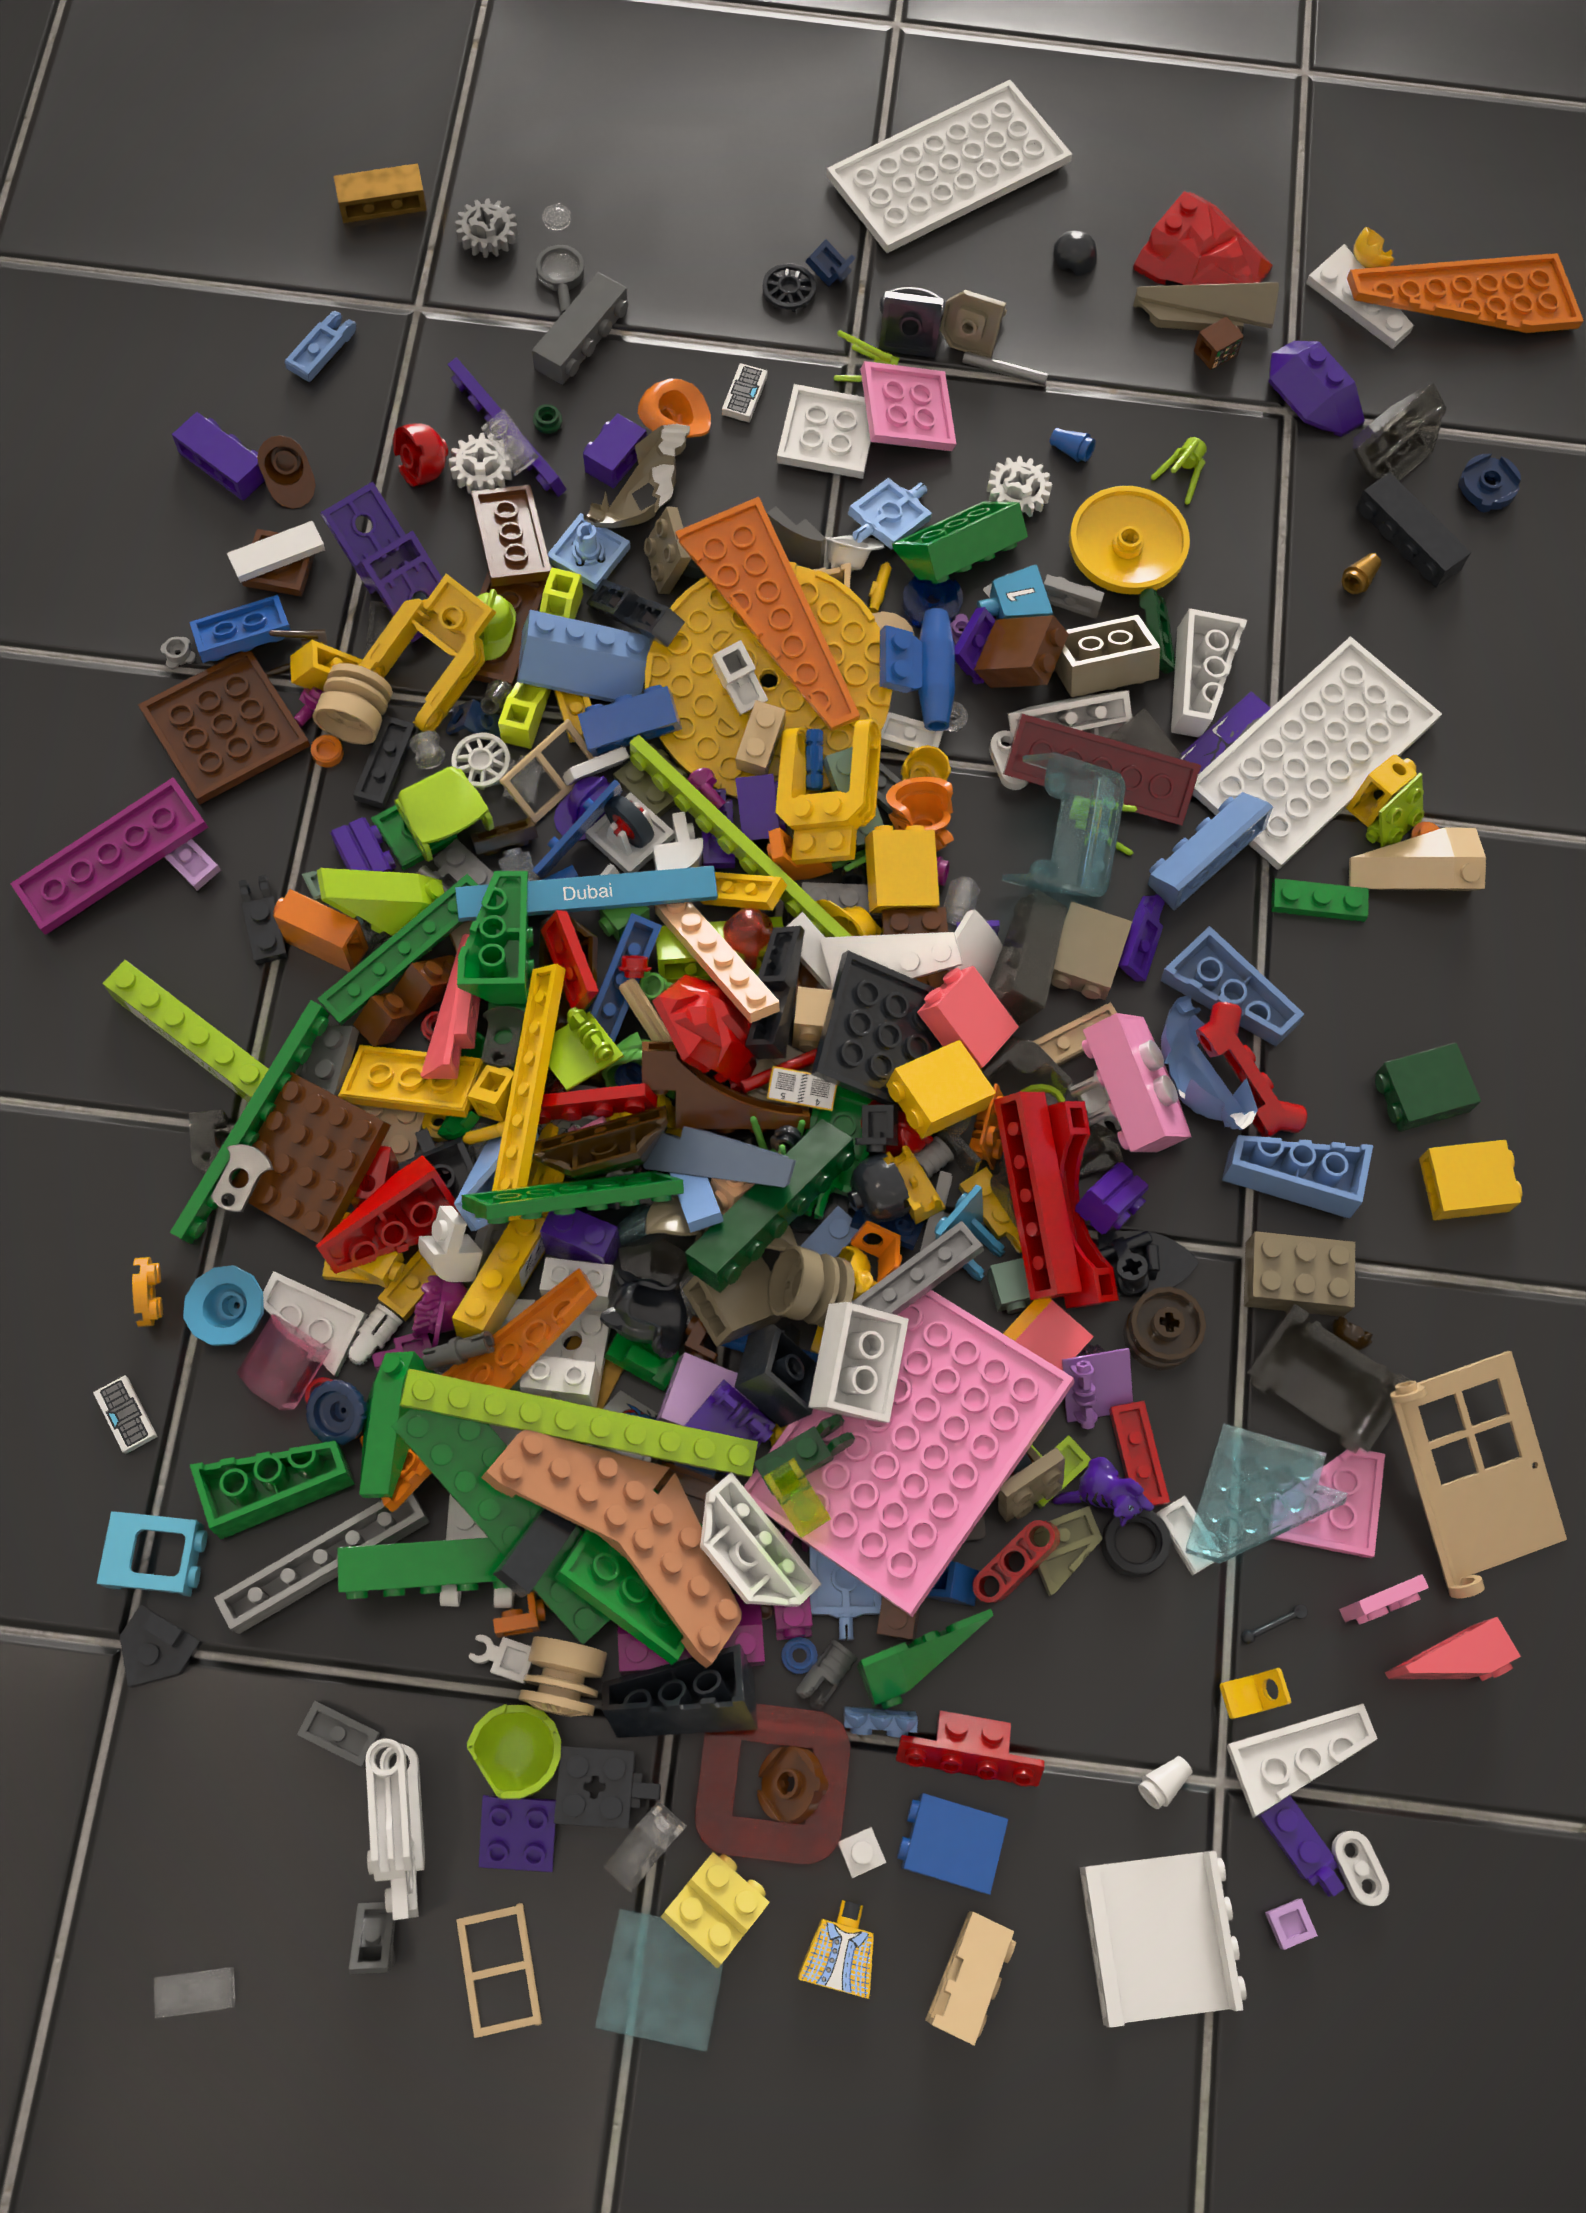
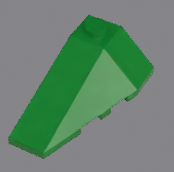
(901, 1667)

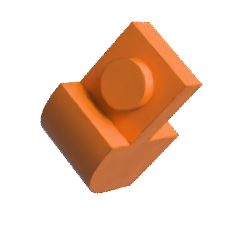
(781, 853)

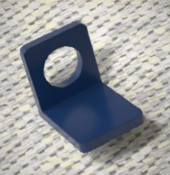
(473, 720)

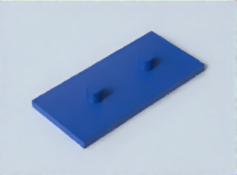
(560, 847)

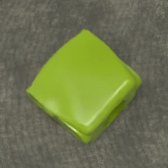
(441, 808)

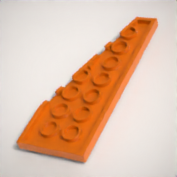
(1503, 292)

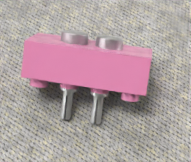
(1136, 1083)

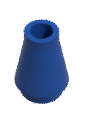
(1074, 444)

